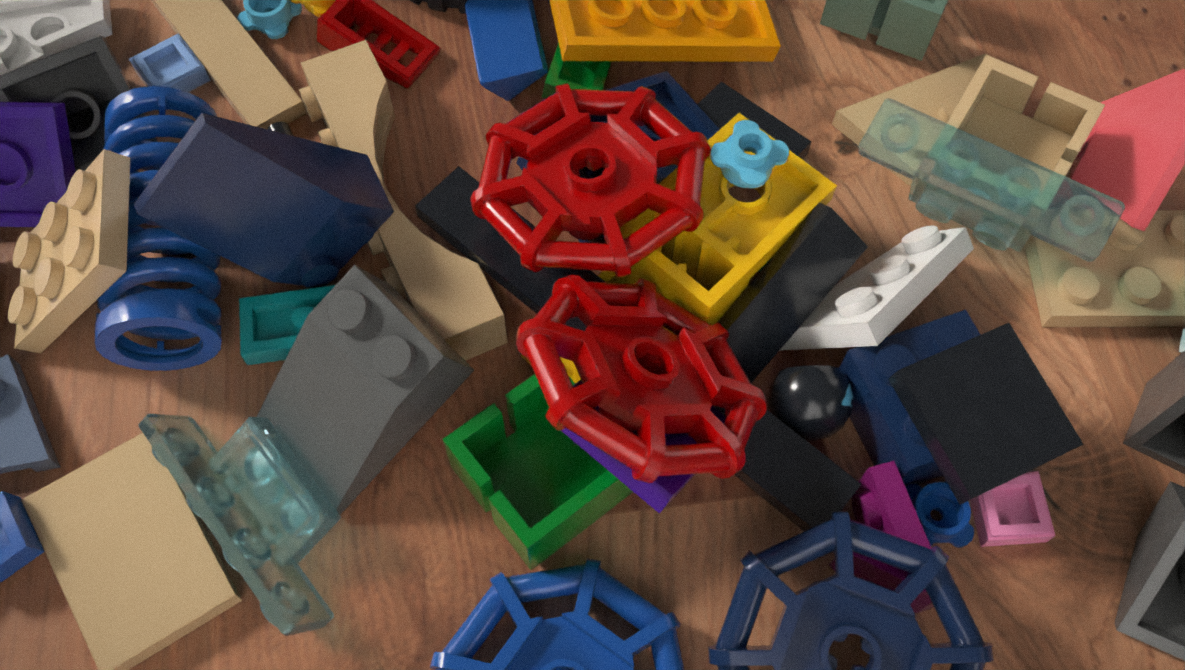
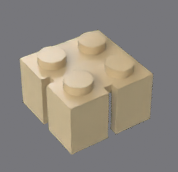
(994, 111)

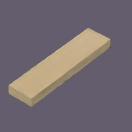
(233, 61)

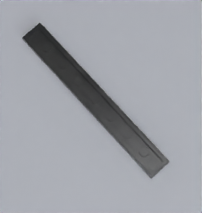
(778, 460)

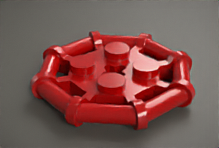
(560, 141)
(641, 378)

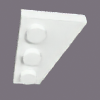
(45, 27)
(884, 292)

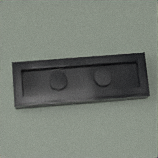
(790, 288)

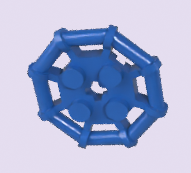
(565, 641)

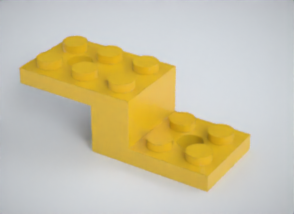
(734, 240)

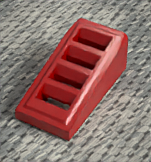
(335, 33)

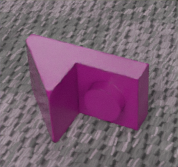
(886, 506)

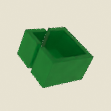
(535, 479)

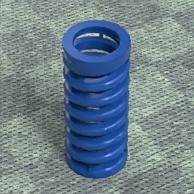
(128, 303)

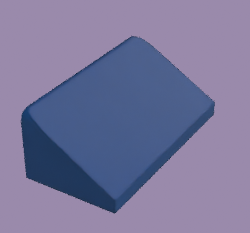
(506, 45)

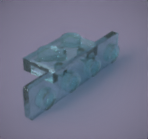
(988, 186)
(257, 508)

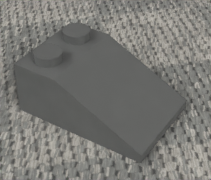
(359, 384)

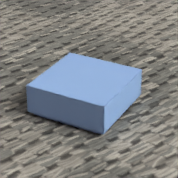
(170, 65)

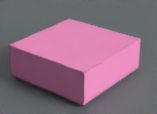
(1013, 513)

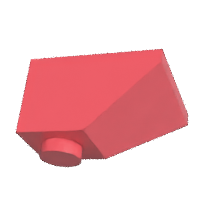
(1137, 148)

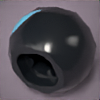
(812, 400)

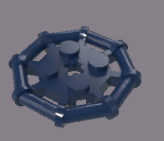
(848, 605)

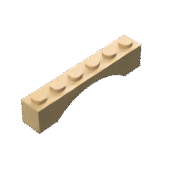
(443, 287)

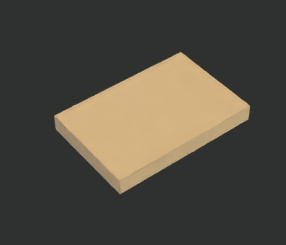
(129, 555)

